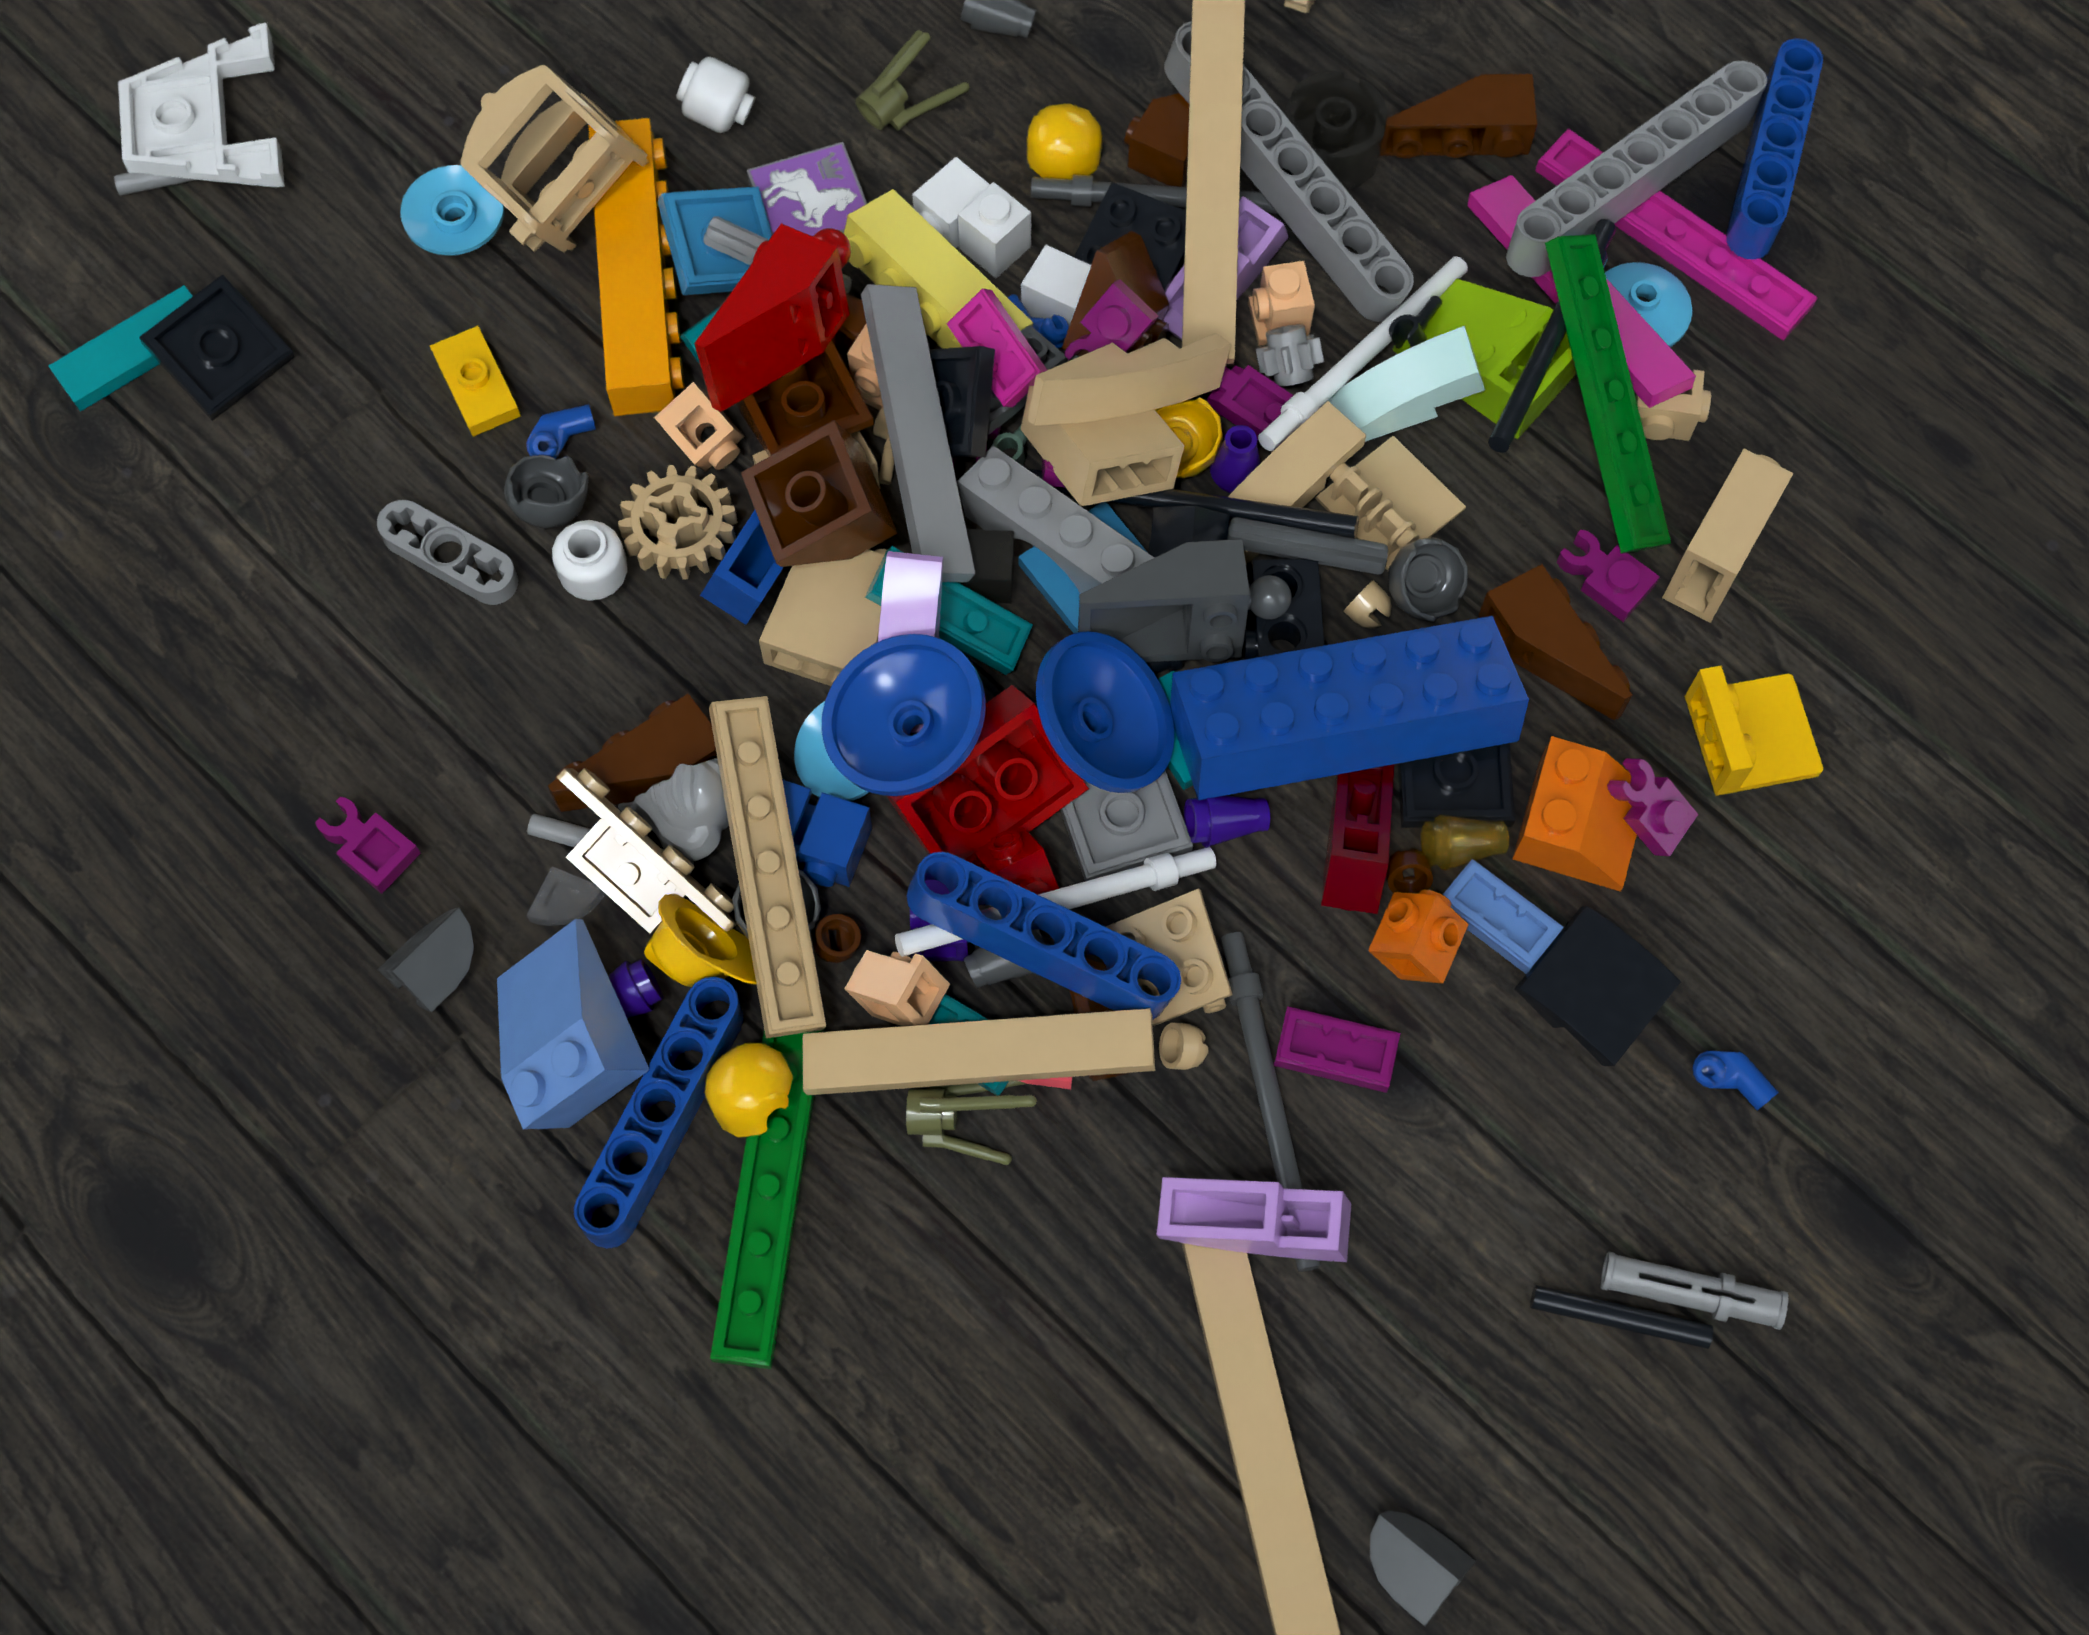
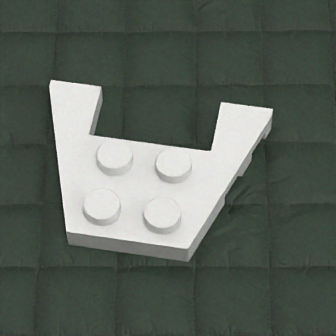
(177, 117)

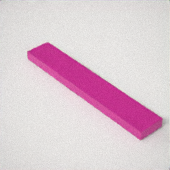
(1694, 247)
(1652, 364)

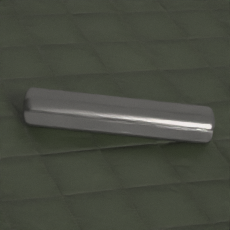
(1311, 545)

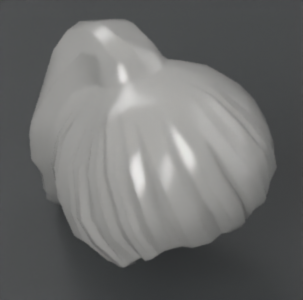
(686, 809)

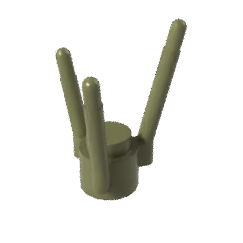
(885, 98)
(935, 1110)

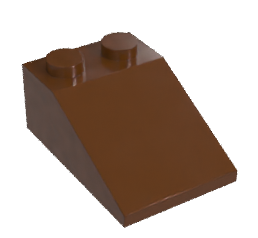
(805, 402)

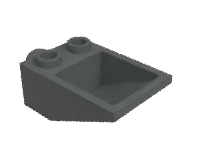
(1184, 603)

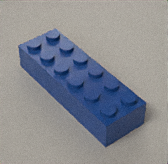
(1347, 707)

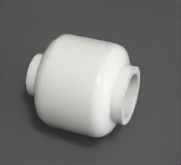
(715, 94)
(589, 560)

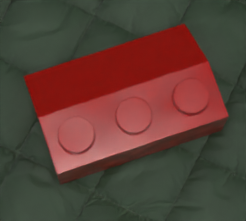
(1002, 785)

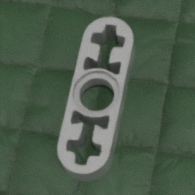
(437, 531)

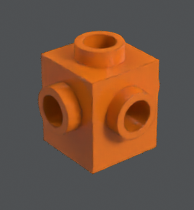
(1419, 936)

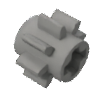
(1289, 355)

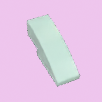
(1411, 385)

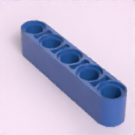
(1774, 149)
(1013, 939)
(658, 1139)

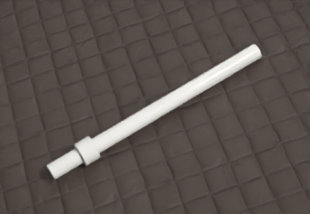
(1305, 404)
(1157, 873)

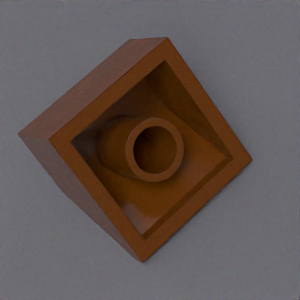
(1129, 261)
(819, 499)

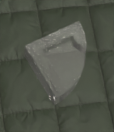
(563, 899)

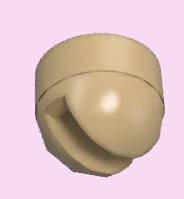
(1366, 602)
(1182, 1046)

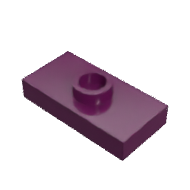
(1337, 1049)

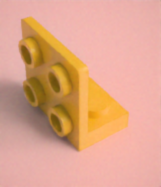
(1751, 731)

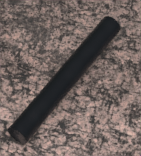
(1621, 1316)

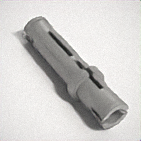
(1693, 1290)

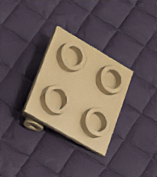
(1392, 497)
(1186, 937)

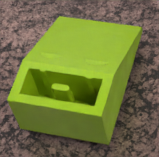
(1502, 338)

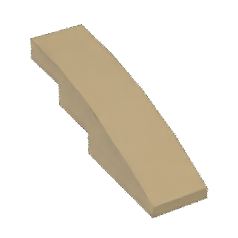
(1123, 384)
(1302, 462)

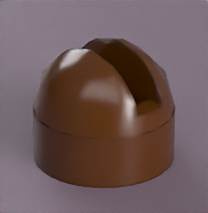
(1404, 860)
(847, 937)

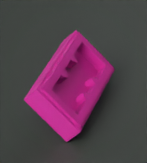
(989, 325)

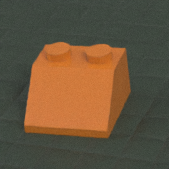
(1573, 818)

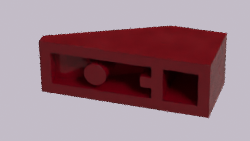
(1358, 840)

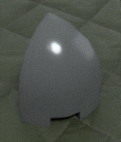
(433, 960)
(1416, 1563)

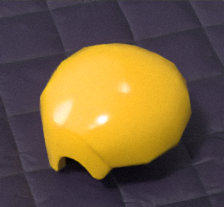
(1064, 142)
(1199, 431)
(748, 1087)

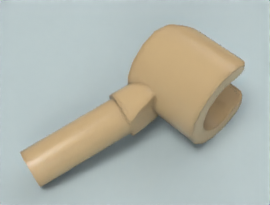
(887, 464)

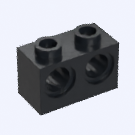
(1302, 621)

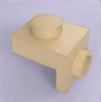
(1678, 415)

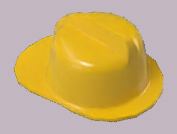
(695, 947)

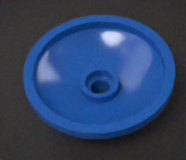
(889, 693)
(1104, 712)

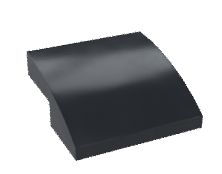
(1598, 985)

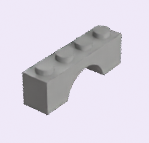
(1009, 497)

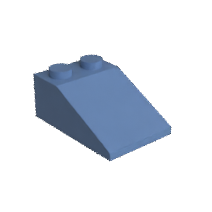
(563, 1033)

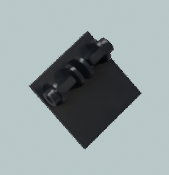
(1156, 221)

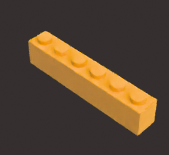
(637, 284)

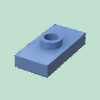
(1501, 916)

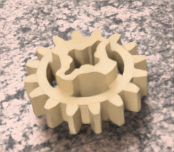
(683, 528)

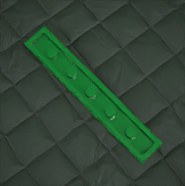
(1607, 393)
(764, 1225)

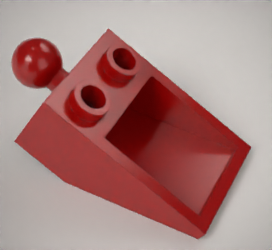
(776, 314)

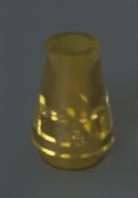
(1458, 840)

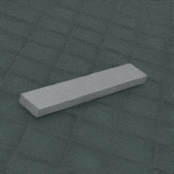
(917, 428)

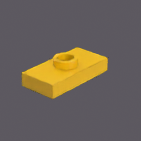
(475, 381)

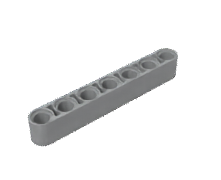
(1638, 164)
(1308, 188)

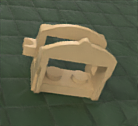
(579, 186)

